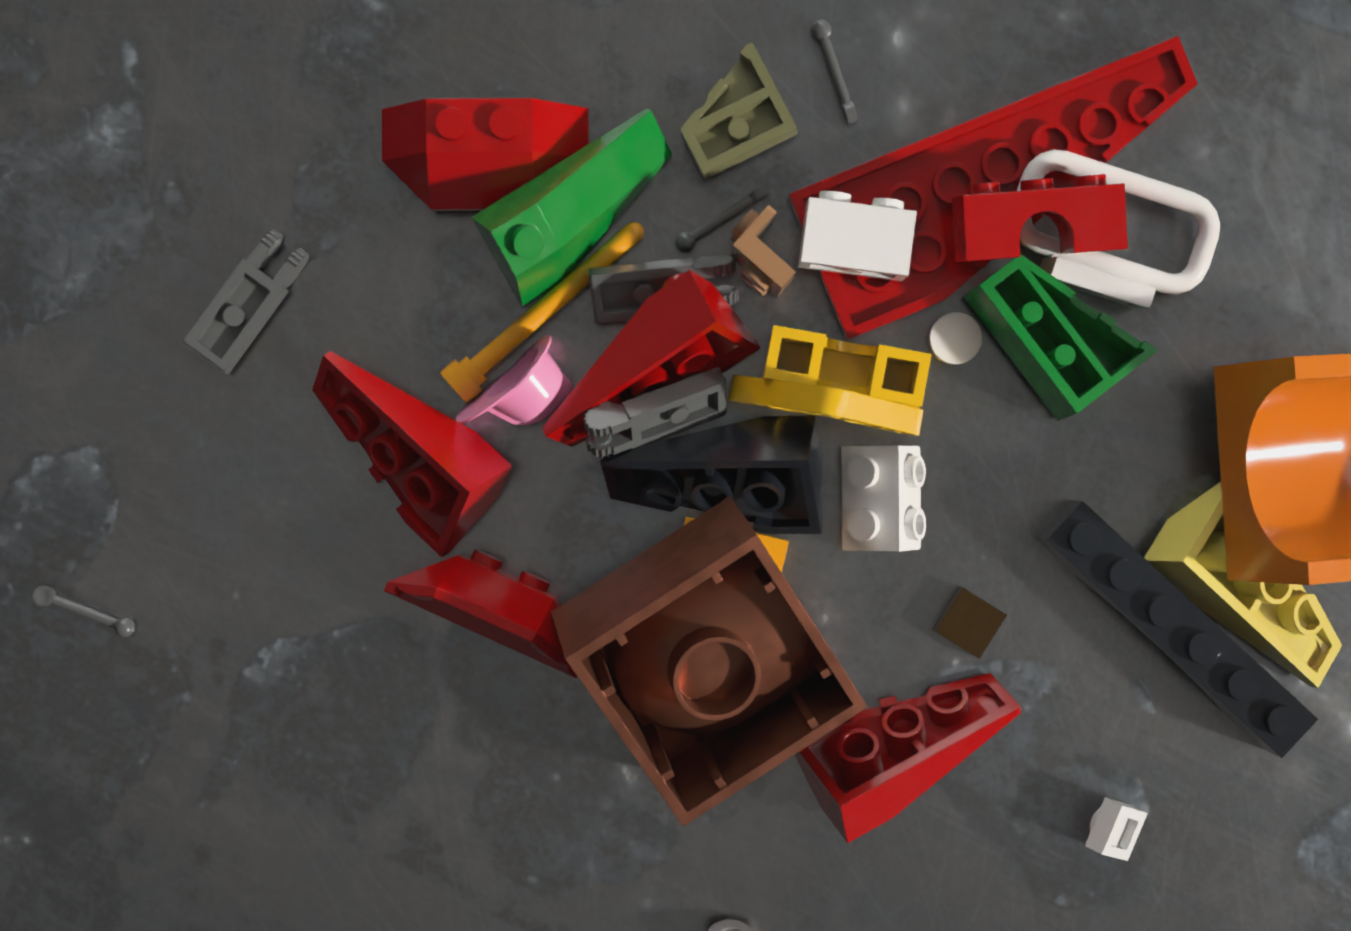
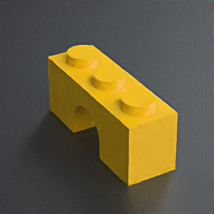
(865, 369)

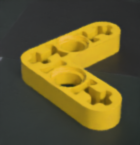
(826, 402)

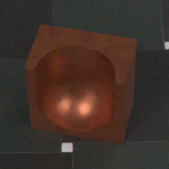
(705, 661)

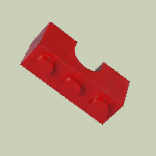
(1086, 217)

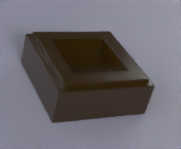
(970, 622)

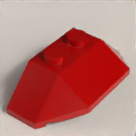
(477, 149)
(490, 603)

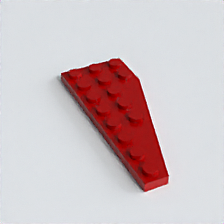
(1083, 115)

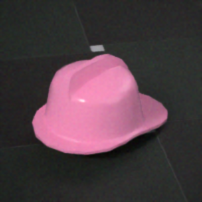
(524, 391)

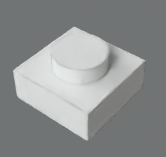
(1115, 829)

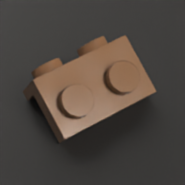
(761, 266)

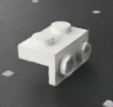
(882, 498)

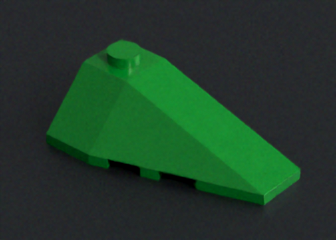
(561, 214)

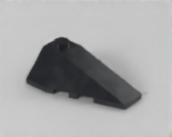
(763, 463)

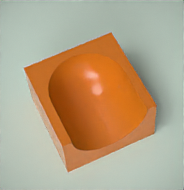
(1286, 468)

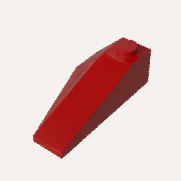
(671, 336)
(428, 459)
(901, 749)

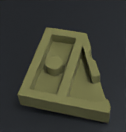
(739, 117)

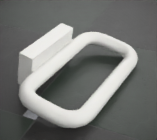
(1110, 275)

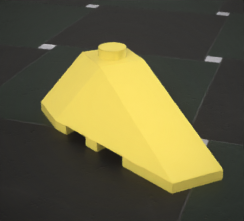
(1269, 616)

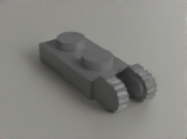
(622, 289)
(244, 305)
(656, 413)

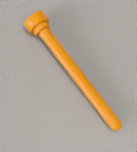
(469, 374)

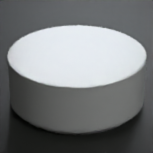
(954, 338)

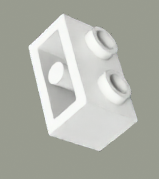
(857, 236)

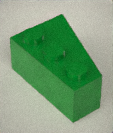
(1054, 337)

